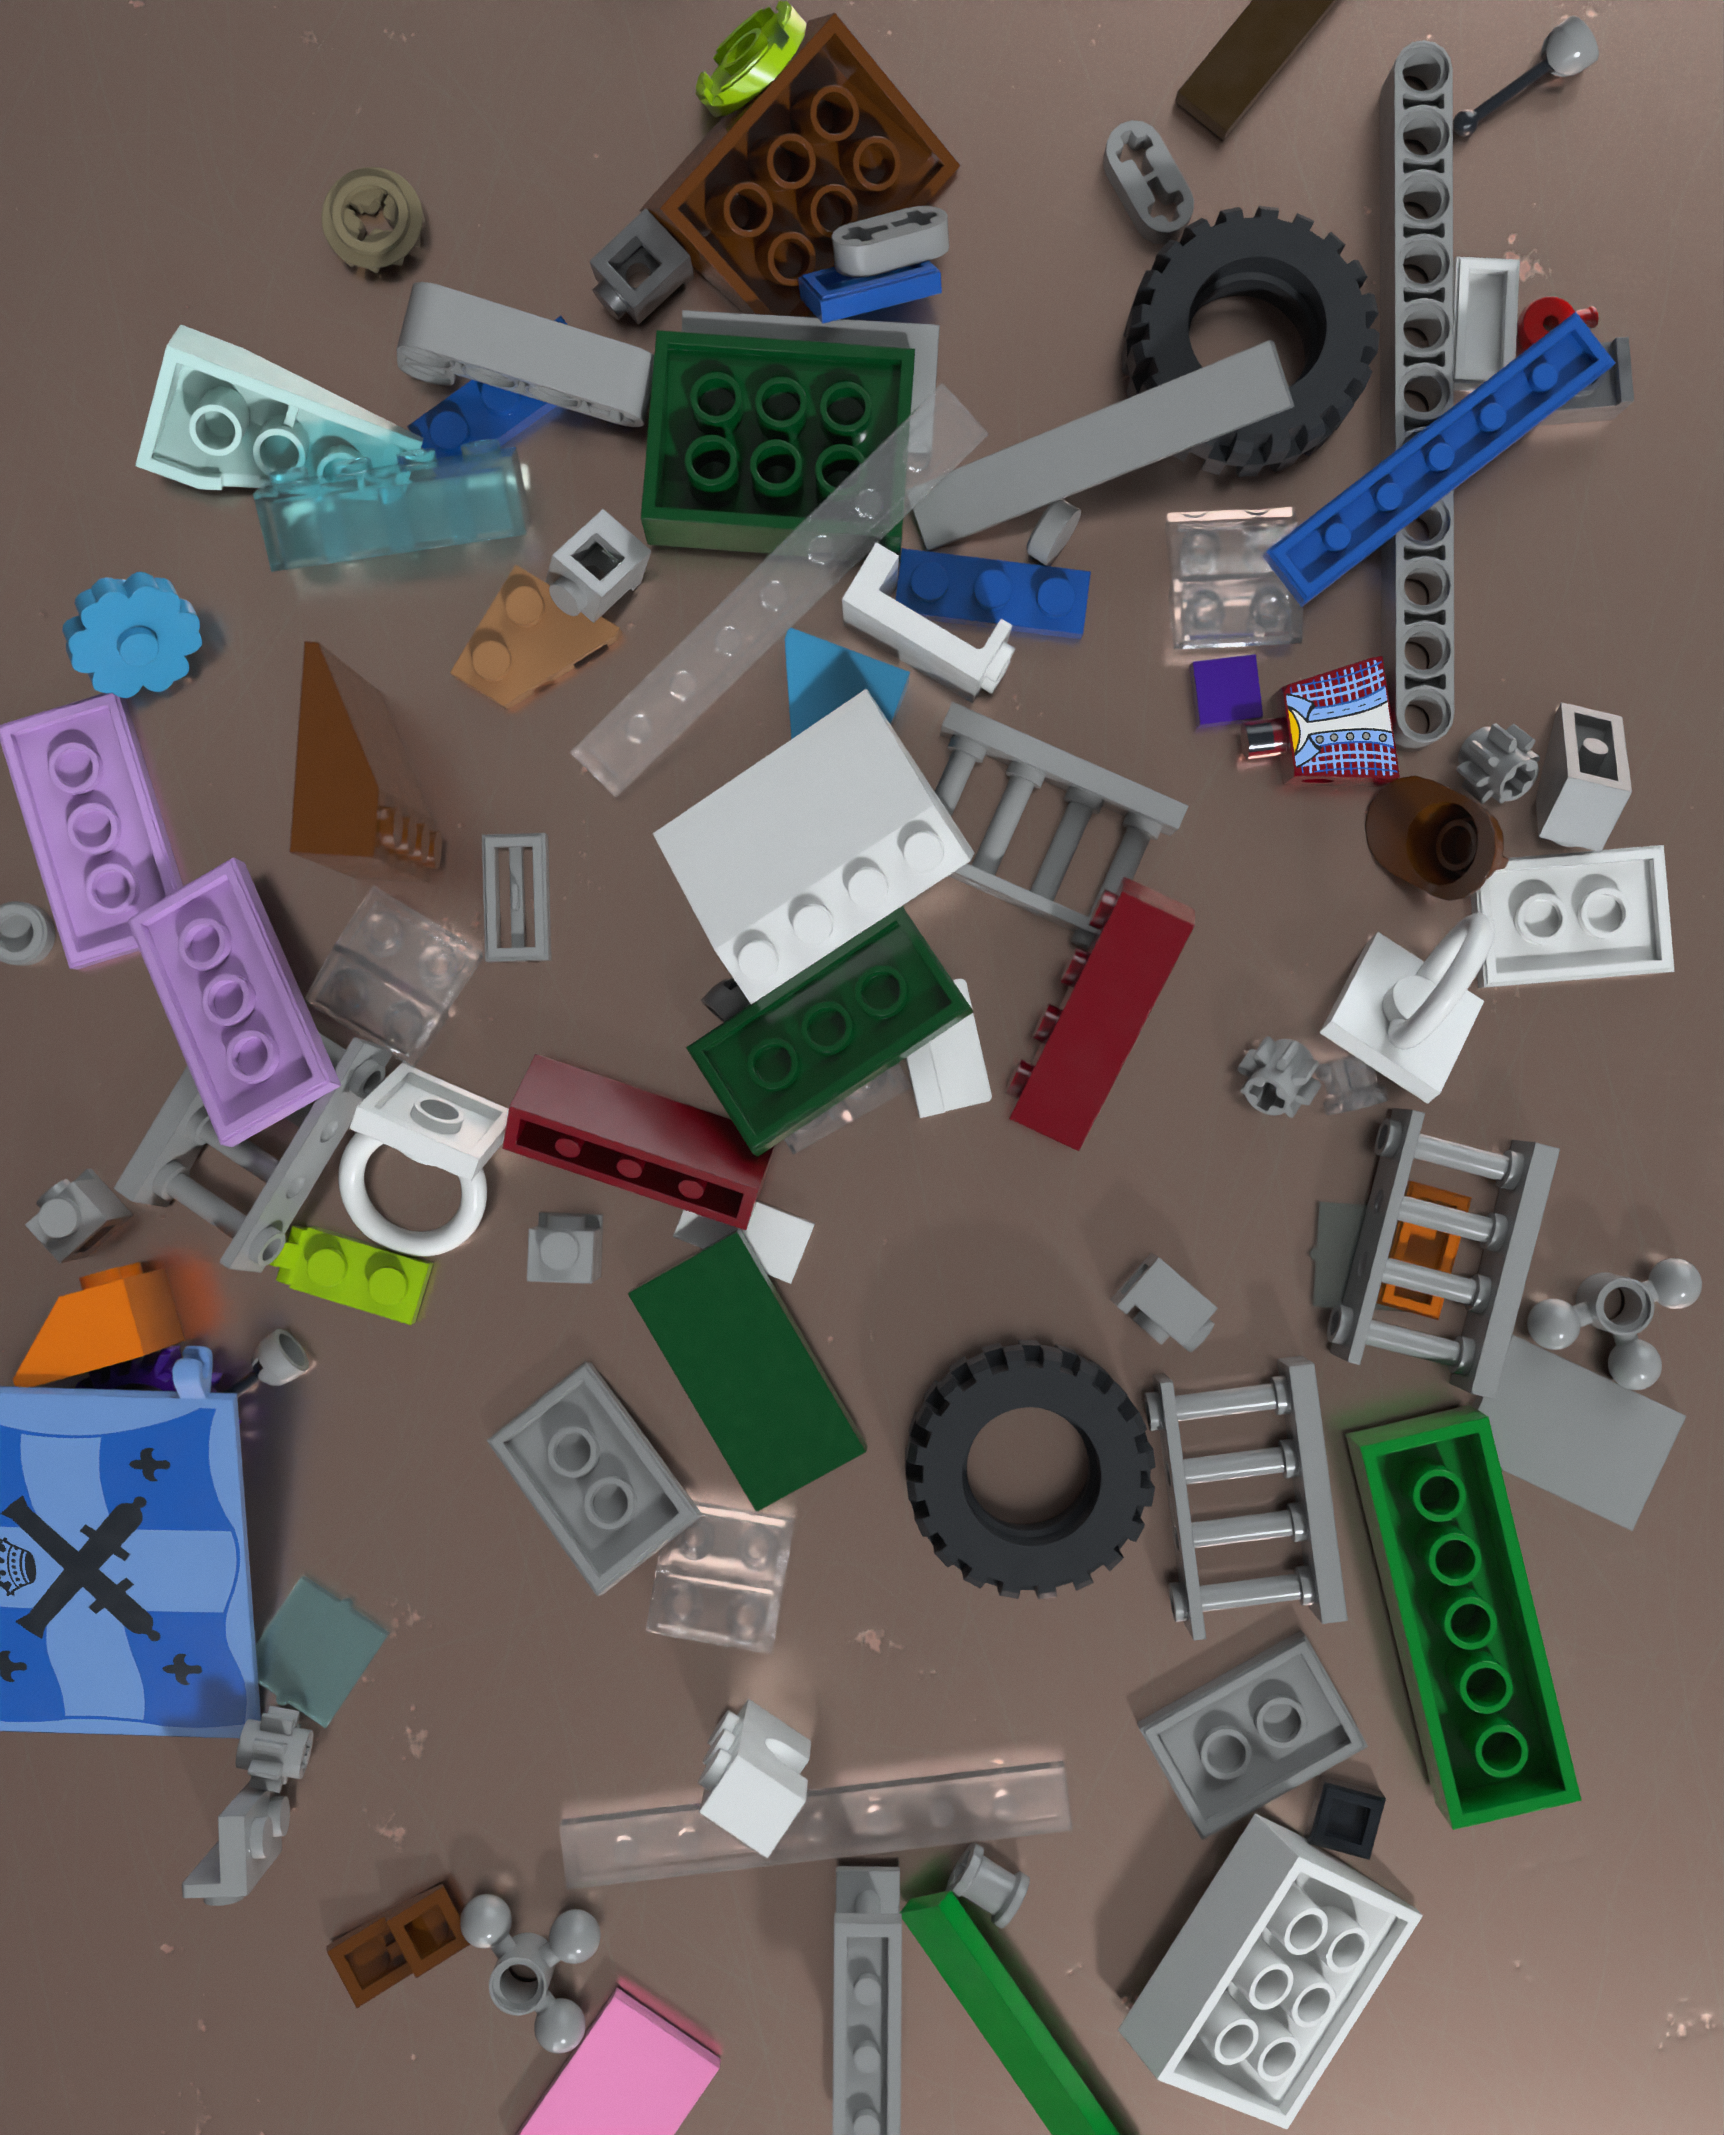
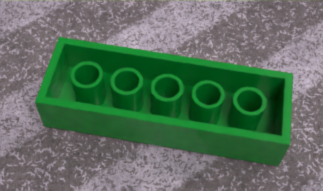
(1463, 1617)

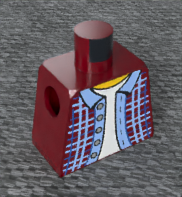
(1330, 729)

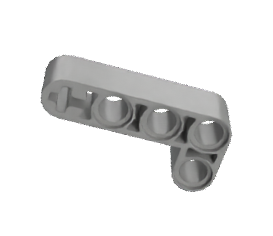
(522, 353)

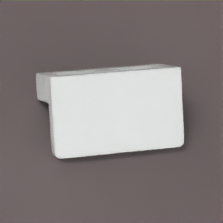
(950, 1068)

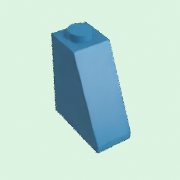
(828, 675)

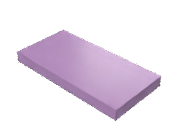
(91, 822)
(233, 1003)

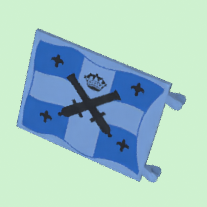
(125, 1561)

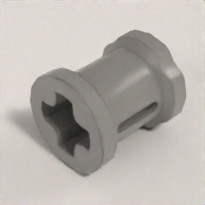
(988, 1885)

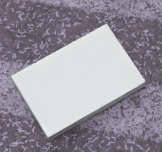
(1577, 917)

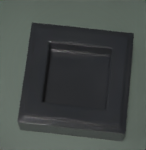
(1344, 1817)

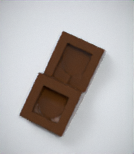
(398, 1944)

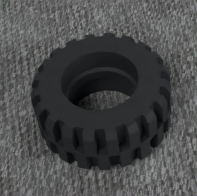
(1295, 274)
(1047, 1551)

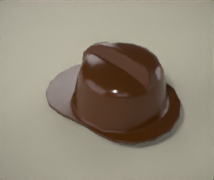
(1434, 837)

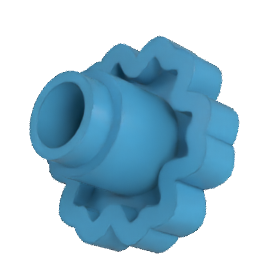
(132, 634)

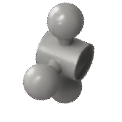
(1632, 1361)
(572, 1939)

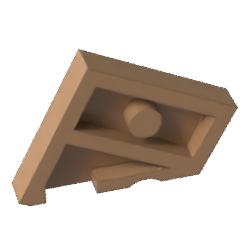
(527, 641)

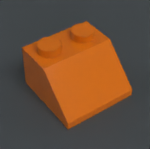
(106, 1323)

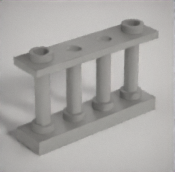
(1088, 790)
(183, 1127)
(1489, 1296)
(1297, 1457)
(867, 2001)

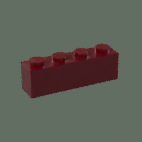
(1101, 1012)
(635, 1141)

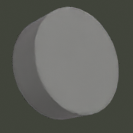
(1053, 531)
(24, 933)

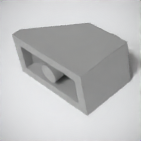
(1583, 778)

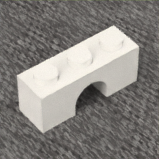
(754, 1776)

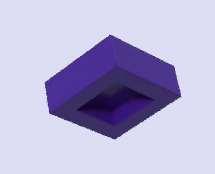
(1226, 691)

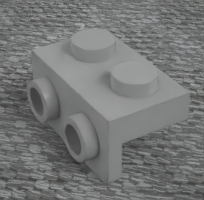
(247, 1846)

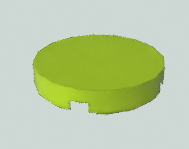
(751, 58)

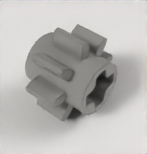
(1498, 763)
(1279, 1076)
(274, 1749)

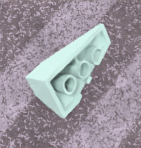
(238, 417)

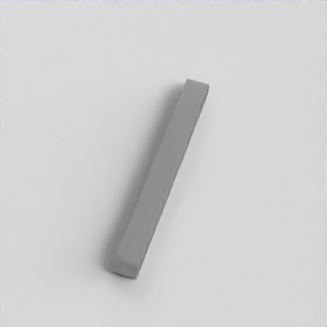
(1429, 370)

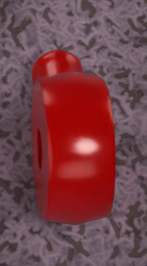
(1551, 312)

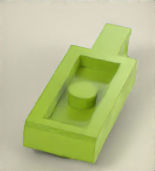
(353, 1273)

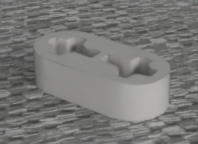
(1160, 175)
(890, 241)

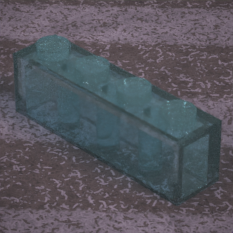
(392, 507)

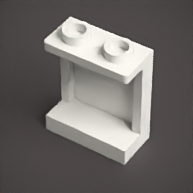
(915, 639)

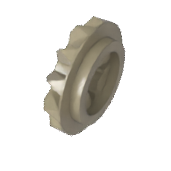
(366, 192)

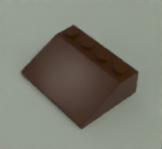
(795, 165)
(353, 781)

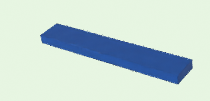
(1438, 459)

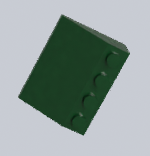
(761, 434)

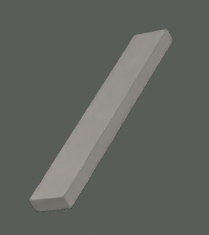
(1105, 445)

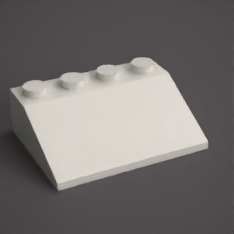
(811, 846)
(1267, 1975)

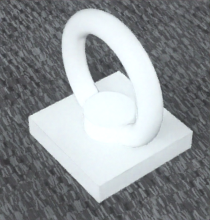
(1412, 1013)
(434, 1127)

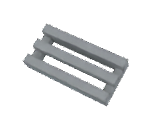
(491, 897)

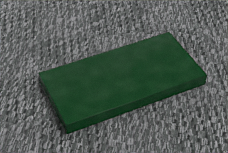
(829, 1031)
(748, 1370)

